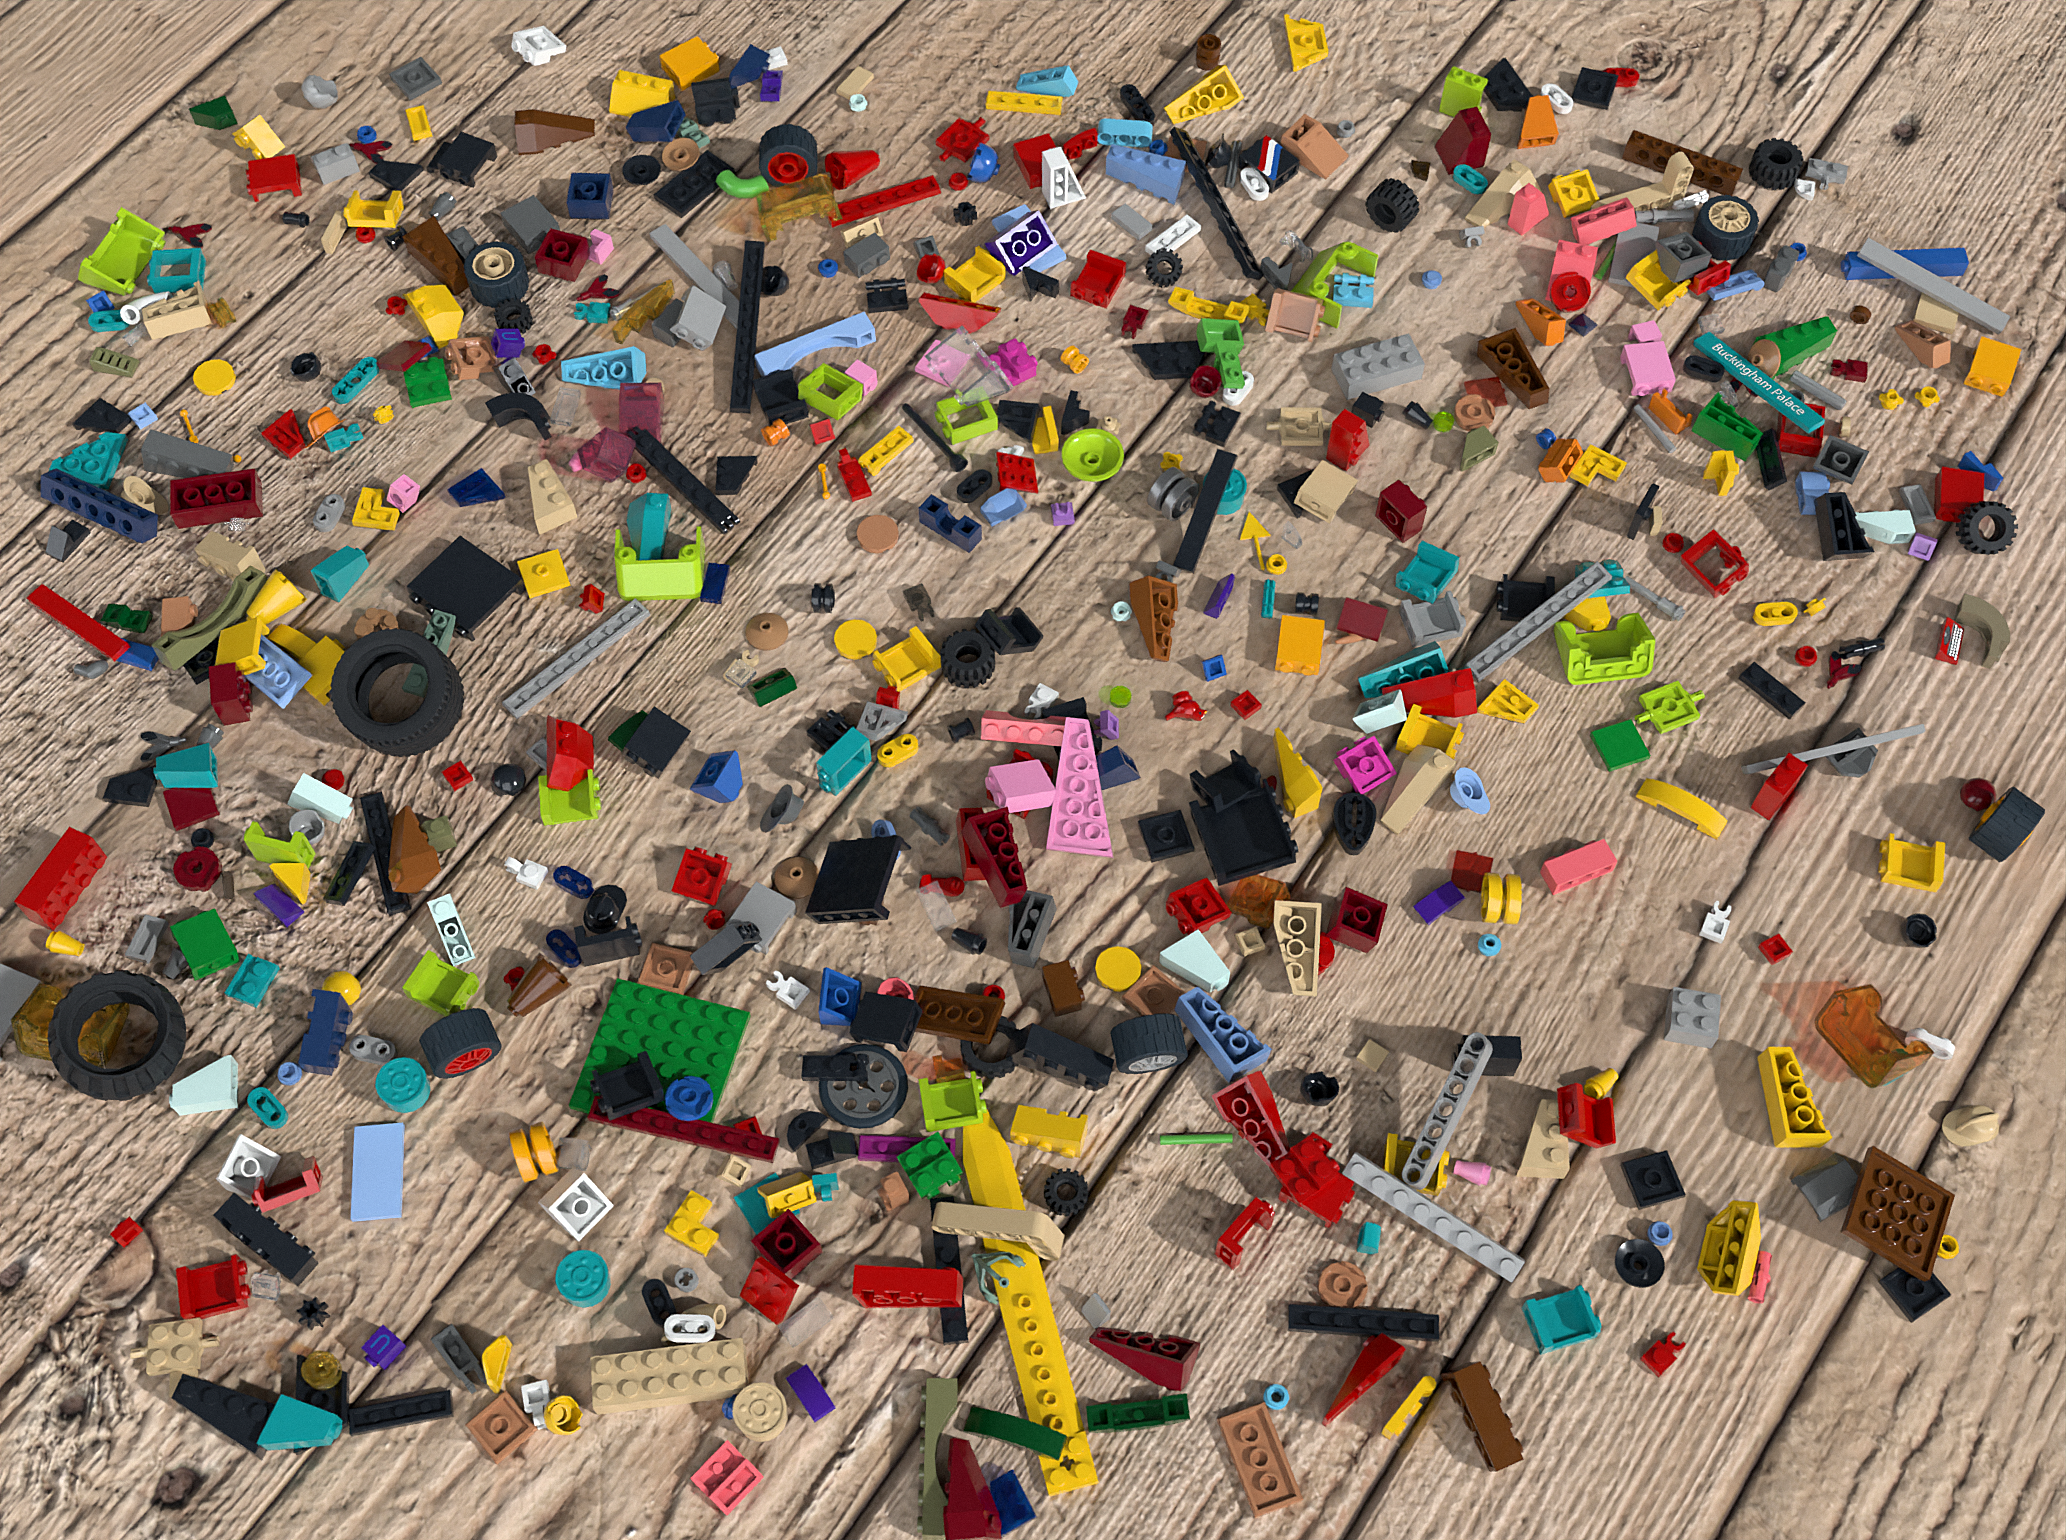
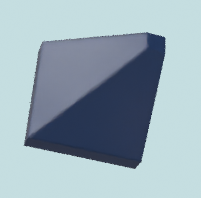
(1583, 324)

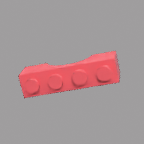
(1004, 727)

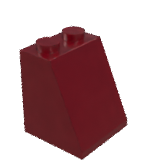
(1464, 141)

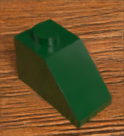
(214, 114)

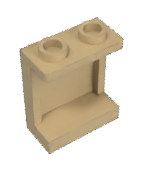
(1325, 491)

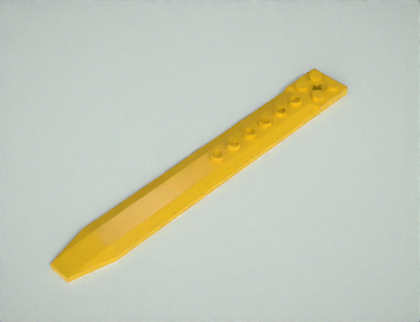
(1028, 1313)

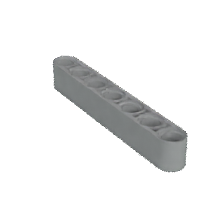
(1447, 1123)

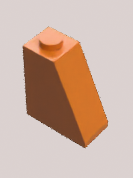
(1538, 124)

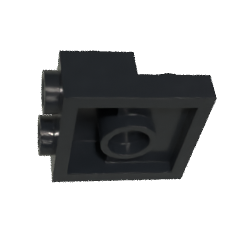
(714, 101)

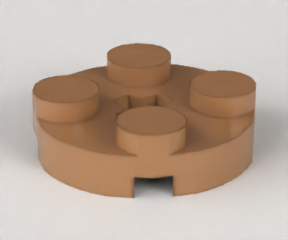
(374, 618)

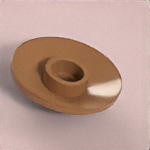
(680, 154)
(1765, 357)
(766, 638)
(798, 886)

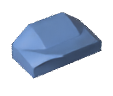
(1002, 506)

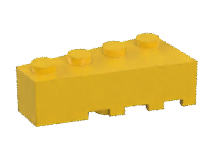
(1789, 1102)

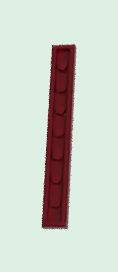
(692, 1132)

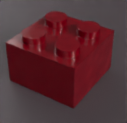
(562, 255)
(1401, 511)
(230, 693)
(1356, 920)
(787, 1244)

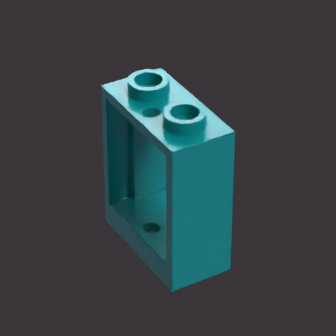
(176, 257)
(843, 761)

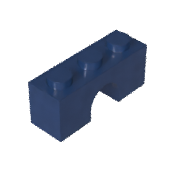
(936, 516)

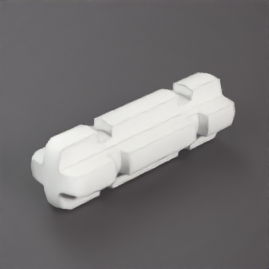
(1690, 201)

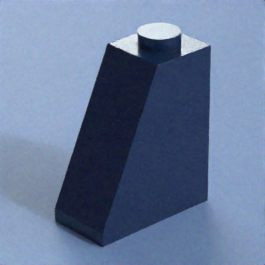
(656, 123)
(1116, 768)

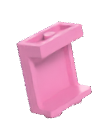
(1648, 367)

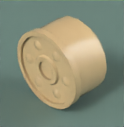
(760, 1411)

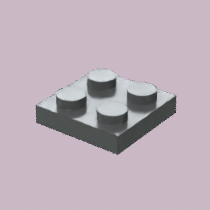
(415, 78)

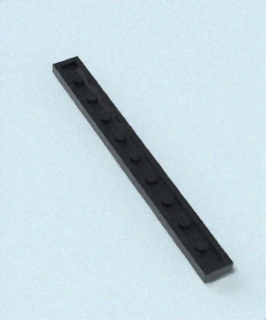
(1216, 203)
(747, 327)

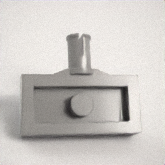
(1826, 172)

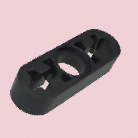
(1137, 98)

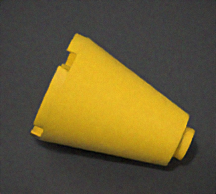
(275, 599)

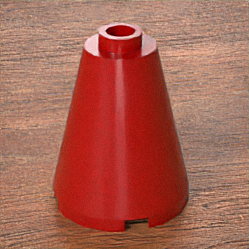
(850, 166)

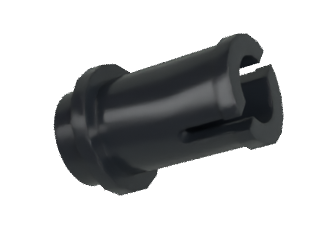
(301, 219)

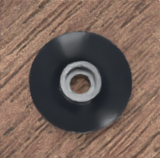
(641, 170)
(1647, 1256)

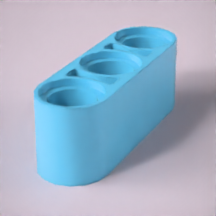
(1125, 132)

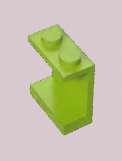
(571, 806)

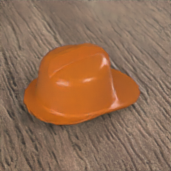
(320, 423)

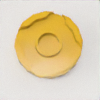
(214, 377)
(855, 639)
(1118, 968)

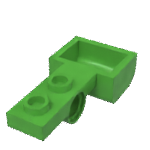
(1226, 341)

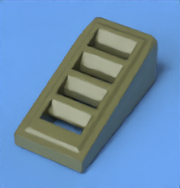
(101, 357)

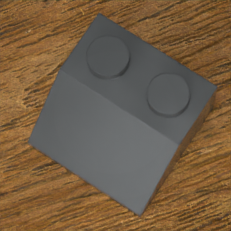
(1682, 256)
(1841, 459)

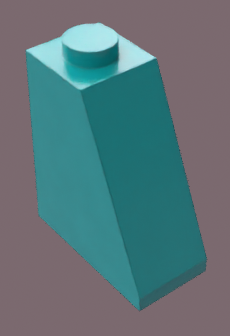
(340, 572)
(188, 768)
(298, 1426)

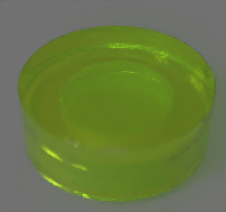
(1443, 421)
(1120, 697)

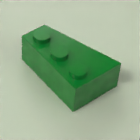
(1726, 428)

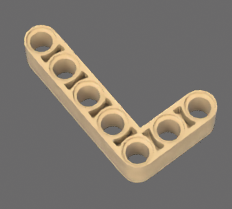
(1660, 194)
(1002, 1224)

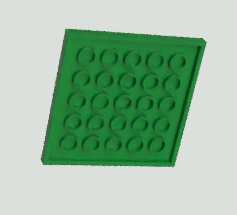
(677, 1032)

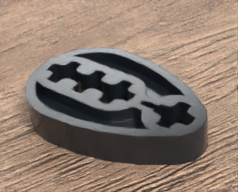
(1365, 822)

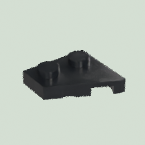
(732, 473)

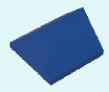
(838, 998)

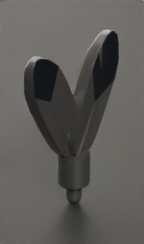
(161, 742)

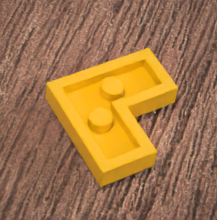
(1595, 461)
(371, 514)
(687, 1225)

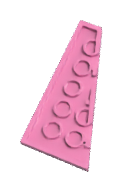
(1078, 806)

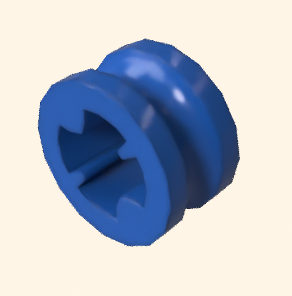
(1546, 438)

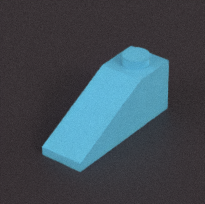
(1052, 82)

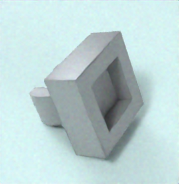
(1472, 233)

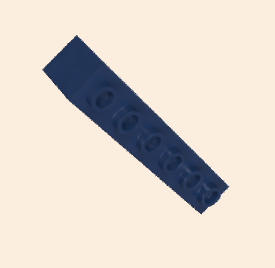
(99, 505)

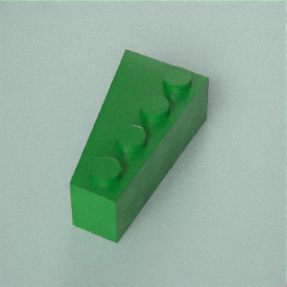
(1801, 341)

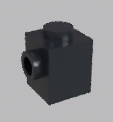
(1369, 409)

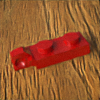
(853, 476)

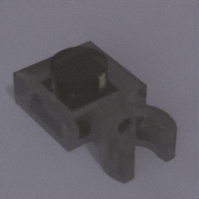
(919, 599)

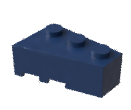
(326, 1033)

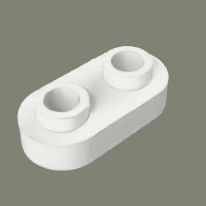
(1559, 100)
(1254, 184)
(1239, 394)
(1941, 1046)
(689, 1328)

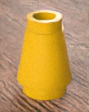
(64, 944)
(1600, 1084)

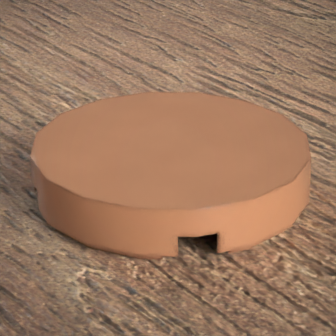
(1474, 412)
(877, 534)
(1342, 1285)

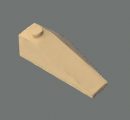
(1500, 195)
(1299, 940)

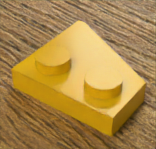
(1508, 703)

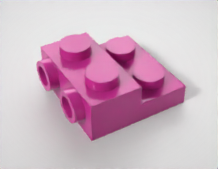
(1015, 361)
(1364, 764)

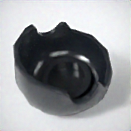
(306, 367)
(508, 779)
(1918, 930)
(1319, 1089)

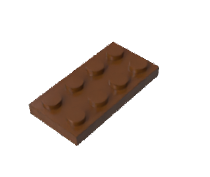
(958, 1014)

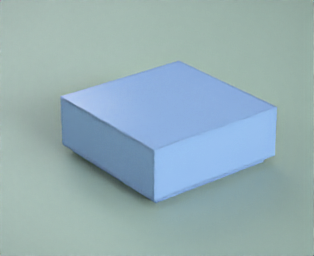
(142, 416)

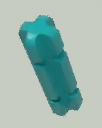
(1268, 599)

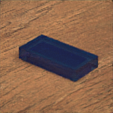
(715, 583)

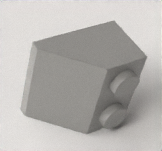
(335, 163)

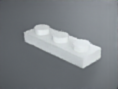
(1175, 235)

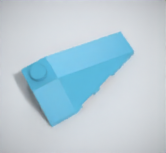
(606, 368)

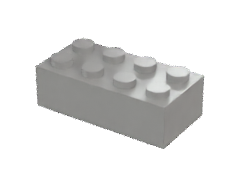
(1377, 366)

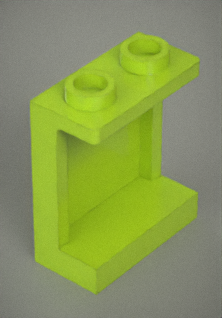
(1461, 91)
(278, 851)
(440, 985)
(952, 1103)

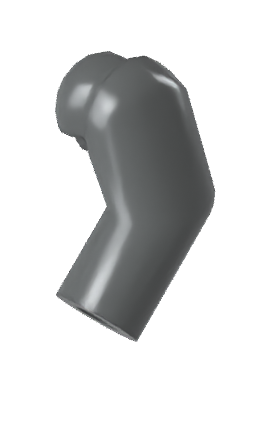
(93, 670)

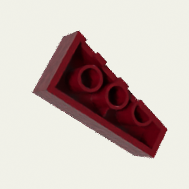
(996, 854)

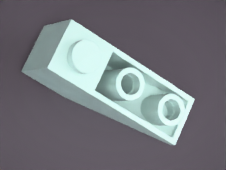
(1887, 526)
(451, 929)

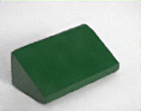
(772, 687)

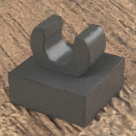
(1168, 570)

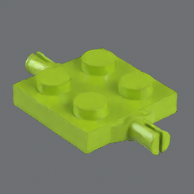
(1669, 707)

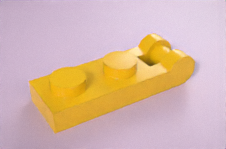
(885, 450)
(1409, 1406)

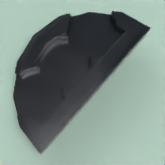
(803, 1127)

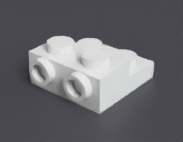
(537, 45)

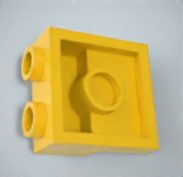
(1573, 192)

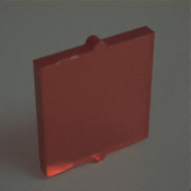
(1487, 388)
(1470, 870)

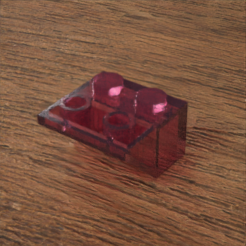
(607, 454)

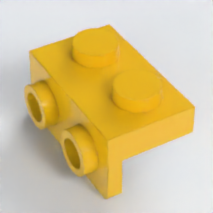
(1723, 469)

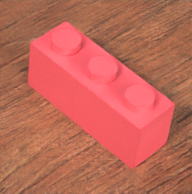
(1603, 221)
(1578, 866)

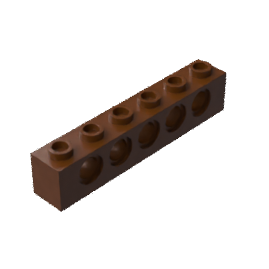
(1707, 171)

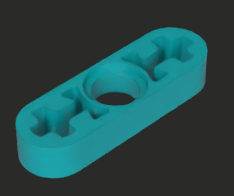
(354, 388)

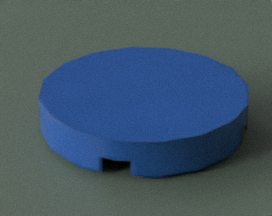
(689, 1098)

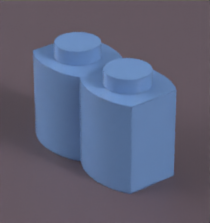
(1808, 488)

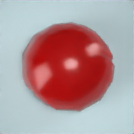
(931, 268)

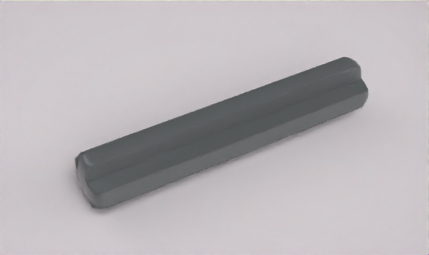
(1233, 164)

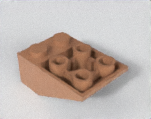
(1313, 146)

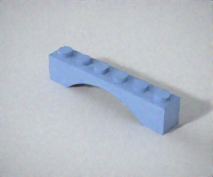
(850, 332)

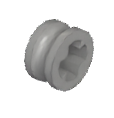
(692, 1283)

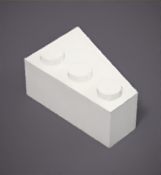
(1058, 179)

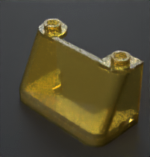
(796, 201)
(96, 1037)

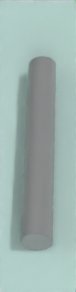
(1654, 428)

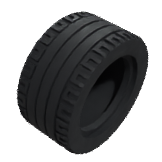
(366, 662)

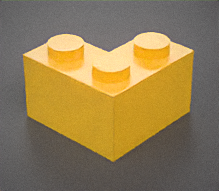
(259, 138)

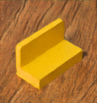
(1045, 434)
(788, 1192)

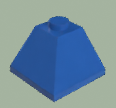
(719, 777)

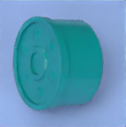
(1234, 493)
(403, 1085)
(583, 1278)

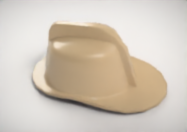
(143, 495)
(1971, 1125)

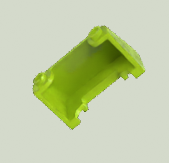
(122, 254)
(1606, 654)

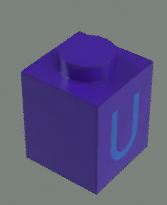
(507, 343)
(382, 1348)

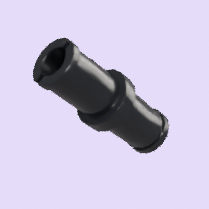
(1862, 648)

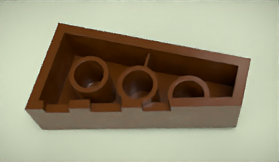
(434, 252)
(1513, 364)
(1484, 1415)

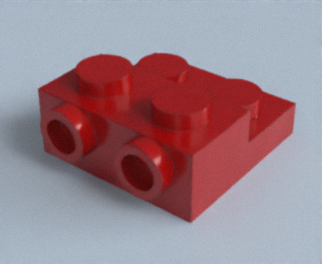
(701, 875)
(1197, 907)
(1305, 1170)

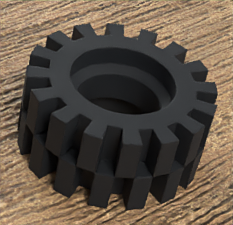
(1156, 276)
(513, 308)
(1072, 1179)

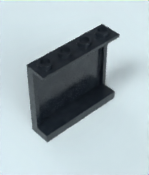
(465, 585)
(1245, 836)
(854, 880)

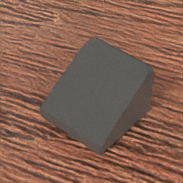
(926, 246)

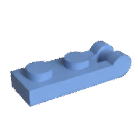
(1737, 284)

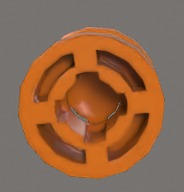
(775, 432)

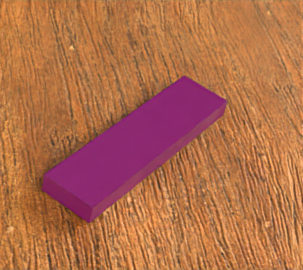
(889, 1147)

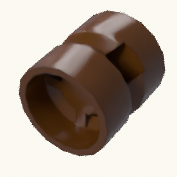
(1208, 52)

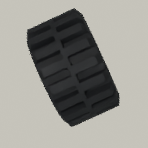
(1776, 164)
(1392, 205)
(2003, 527)
(967, 673)

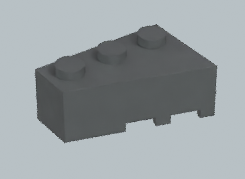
(1029, 927)

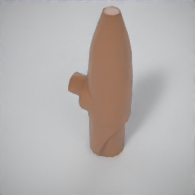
(1351, 638)

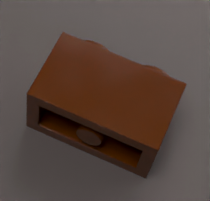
(1062, 988)

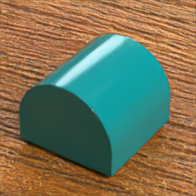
(1369, 1238)

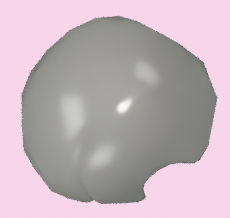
(307, 823)

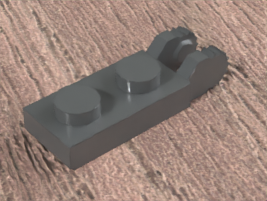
(458, 1355)

